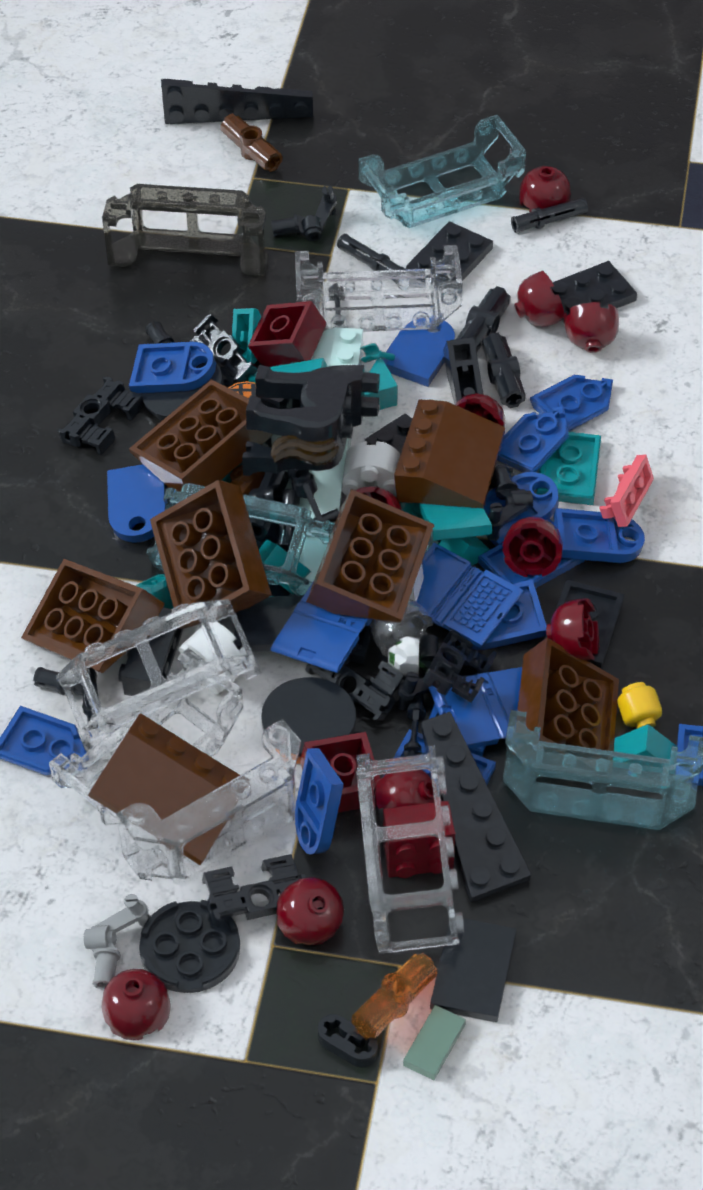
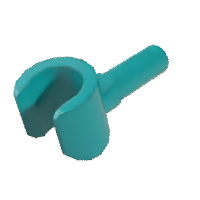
(372, 353)

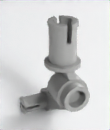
(103, 937)

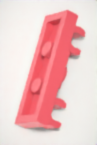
(629, 492)

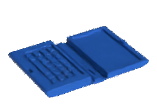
(463, 595)
(319, 636)
(488, 715)

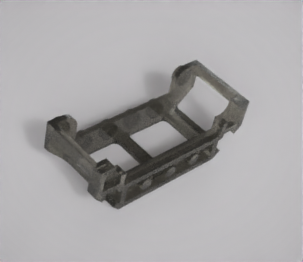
(192, 202)

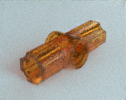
(394, 996)

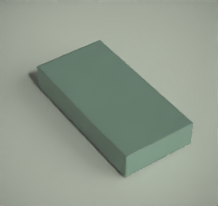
(434, 1042)

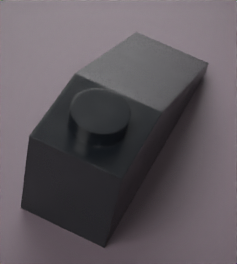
(462, 368)

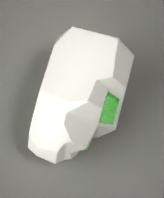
(405, 656)

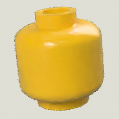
(639, 705)

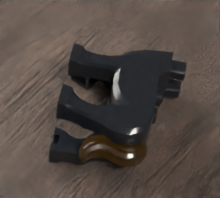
(311, 414)

